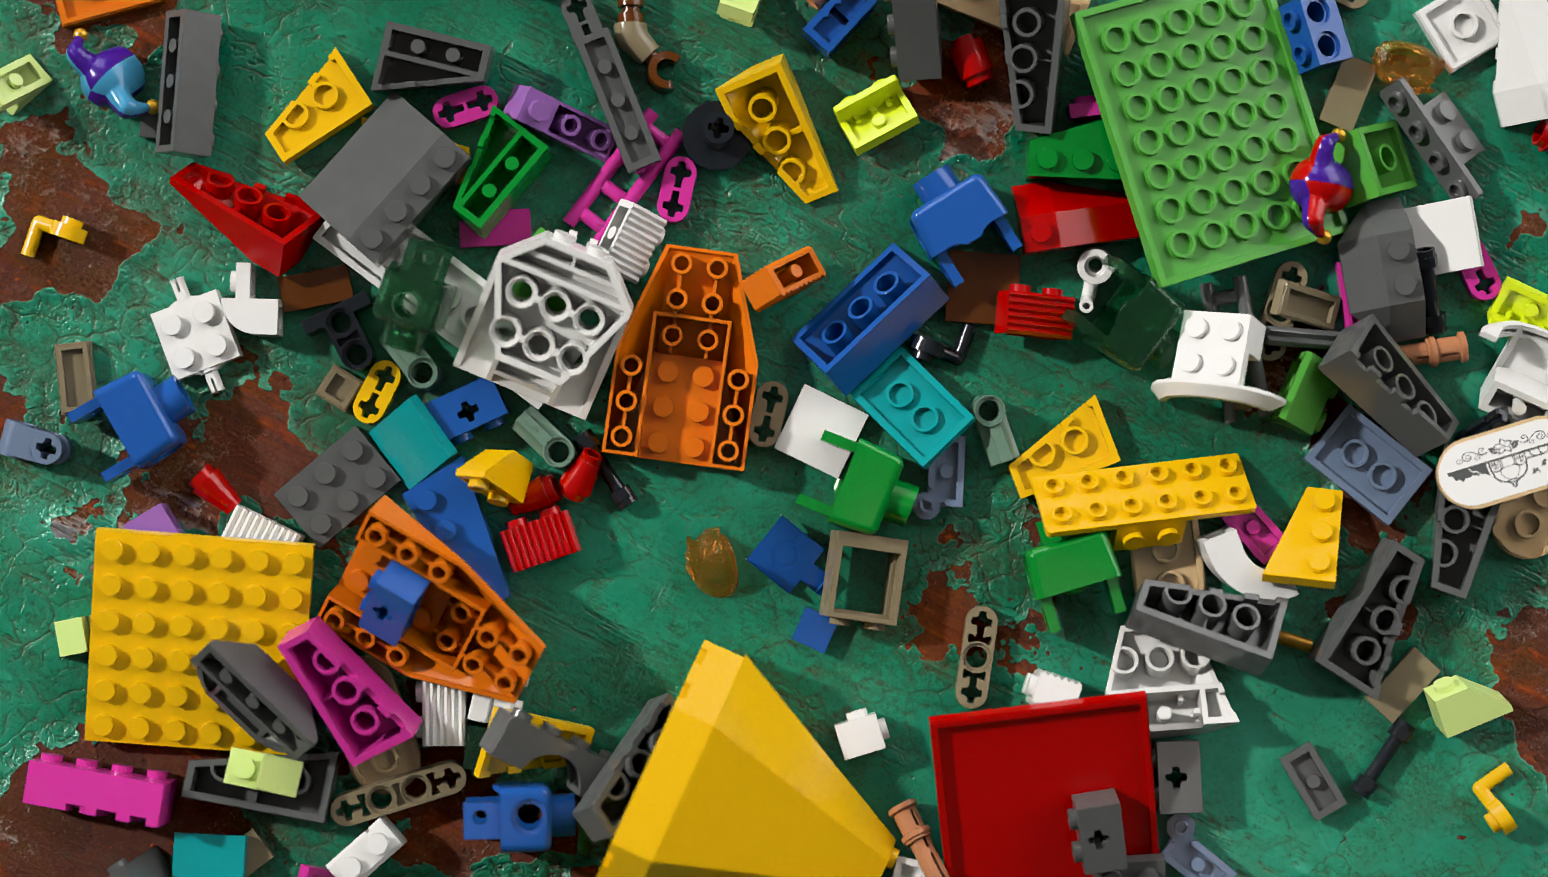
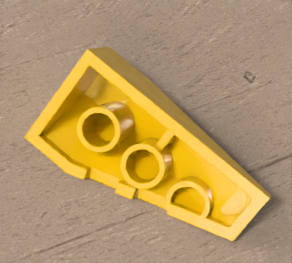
(775, 119)

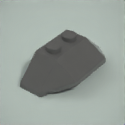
(1384, 269)
(257, 695)

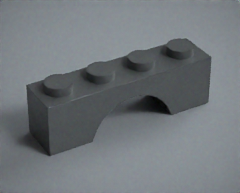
(519, 741)

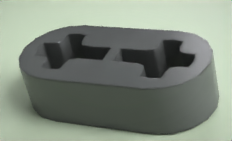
(576, 27)

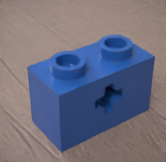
(479, 393)
(392, 602)

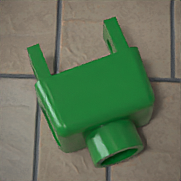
(865, 488)
(1068, 567)

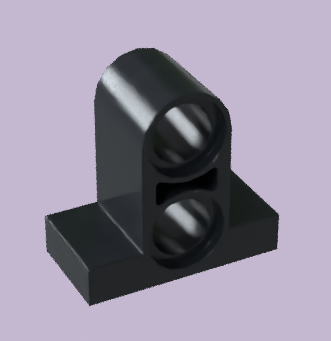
(350, 339)

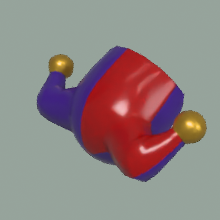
(1321, 185)

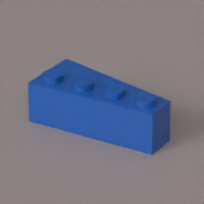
(458, 520)

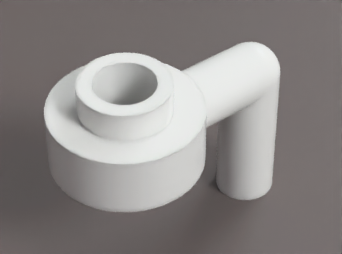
(1091, 277)

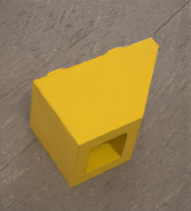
(498, 475)

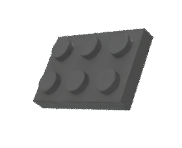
(338, 487)

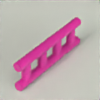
(602, 182)

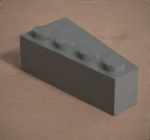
(1035, 59)
(1388, 386)
(1457, 544)
(1369, 619)
(1210, 622)
(613, 788)
(313, 798)

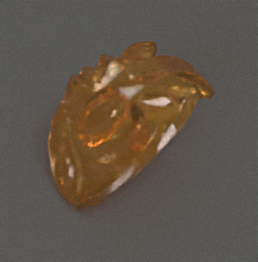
(1410, 61)
(712, 563)

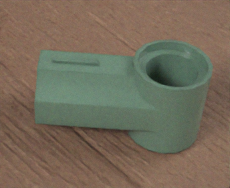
(410, 363)
(995, 433)
(543, 437)

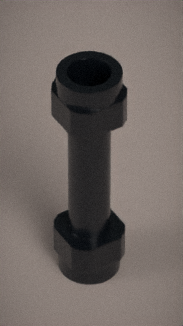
(1435, 318)
(622, 495)
(1399, 732)

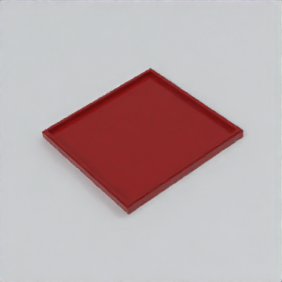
(1012, 776)

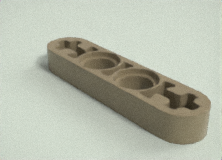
(400, 798)

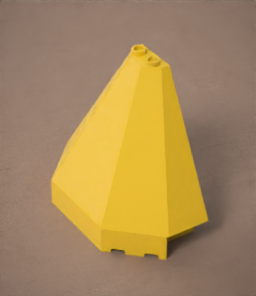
(743, 790)

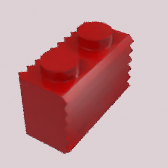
(1033, 314)
(540, 539)

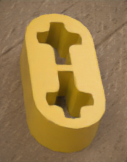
(370, 387)

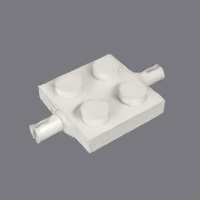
(196, 335)

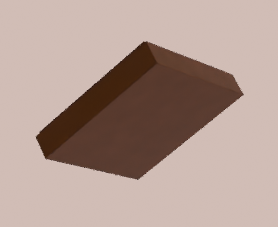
(983, 277)

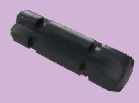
(1495, 419)

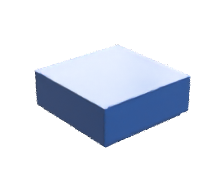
(814, 630)

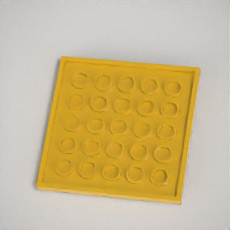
(161, 604)

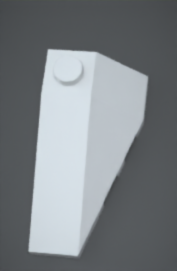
(1522, 62)

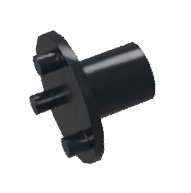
(713, 139)

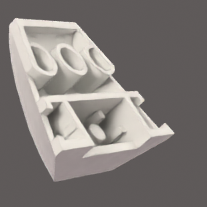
(1179, 685)

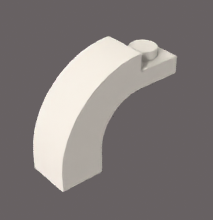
(1230, 564)

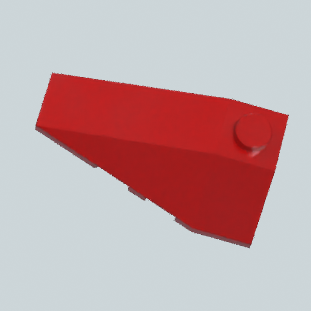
(1069, 217)
(261, 224)

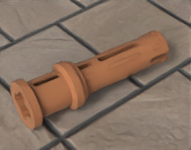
(1438, 350)
(917, 837)

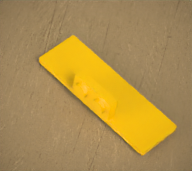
(1143, 501)

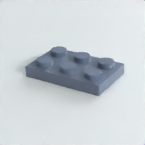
(1367, 464)

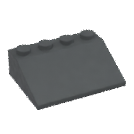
(386, 179)

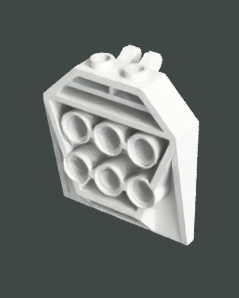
(552, 267)

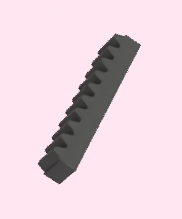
(618, 100)

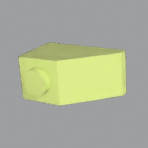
(1463, 704)

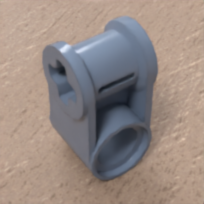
(29, 443)

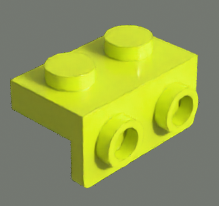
(875, 114)
(1519, 303)

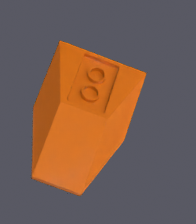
(686, 365)
(462, 627)

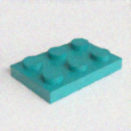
(913, 407)

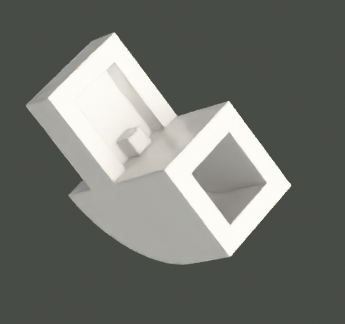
(246, 312)

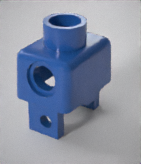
(957, 215)
(142, 417)
(505, 824)

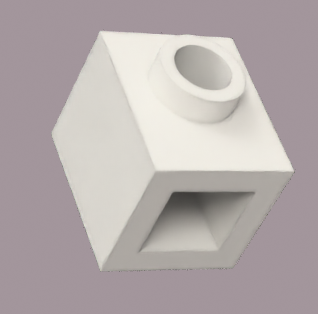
(861, 733)

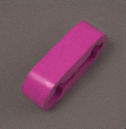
(463, 99)
(685, 192)
(1470, 279)

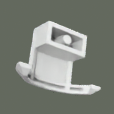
(1215, 358)
(1520, 371)

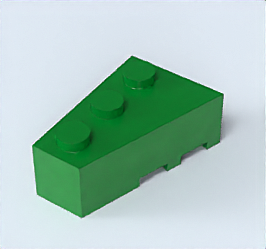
(499, 173)

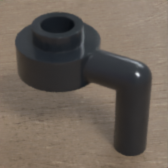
(928, 349)

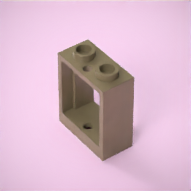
(892, 586)

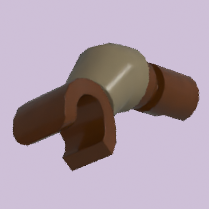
(637, 43)

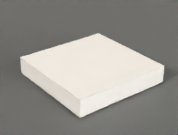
(1459, 29)
(1451, 230)
(805, 426)

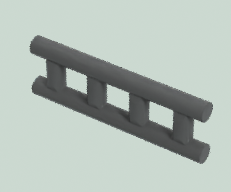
(1241, 295)

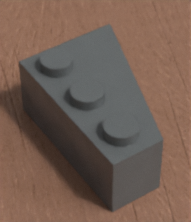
(429, 60)

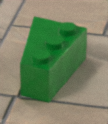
(1073, 156)

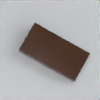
(315, 288)

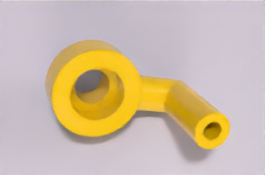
(68, 229)
(1497, 816)

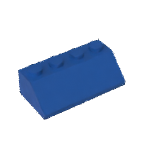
(870, 318)

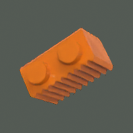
(783, 278)

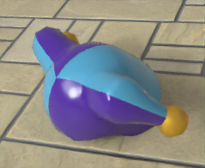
(110, 77)

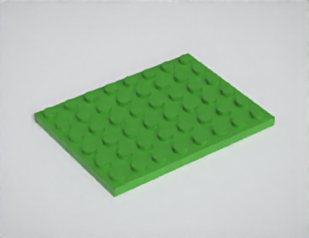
(1202, 128)

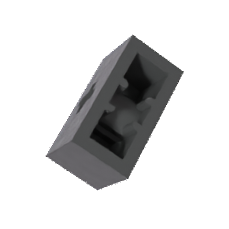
(1187, 793)
(1100, 812)

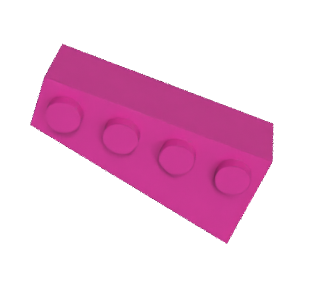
(347, 693)
(100, 789)

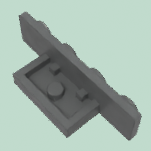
(1438, 136)

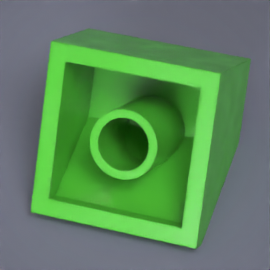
(1375, 161)
(1306, 396)

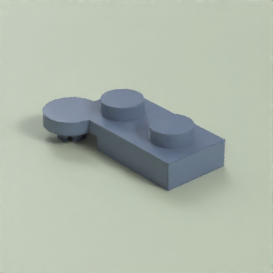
(944, 482)
(1188, 854)

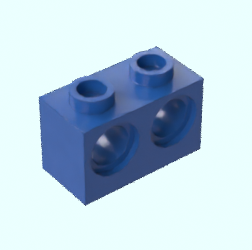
(836, 24)
(1315, 34)

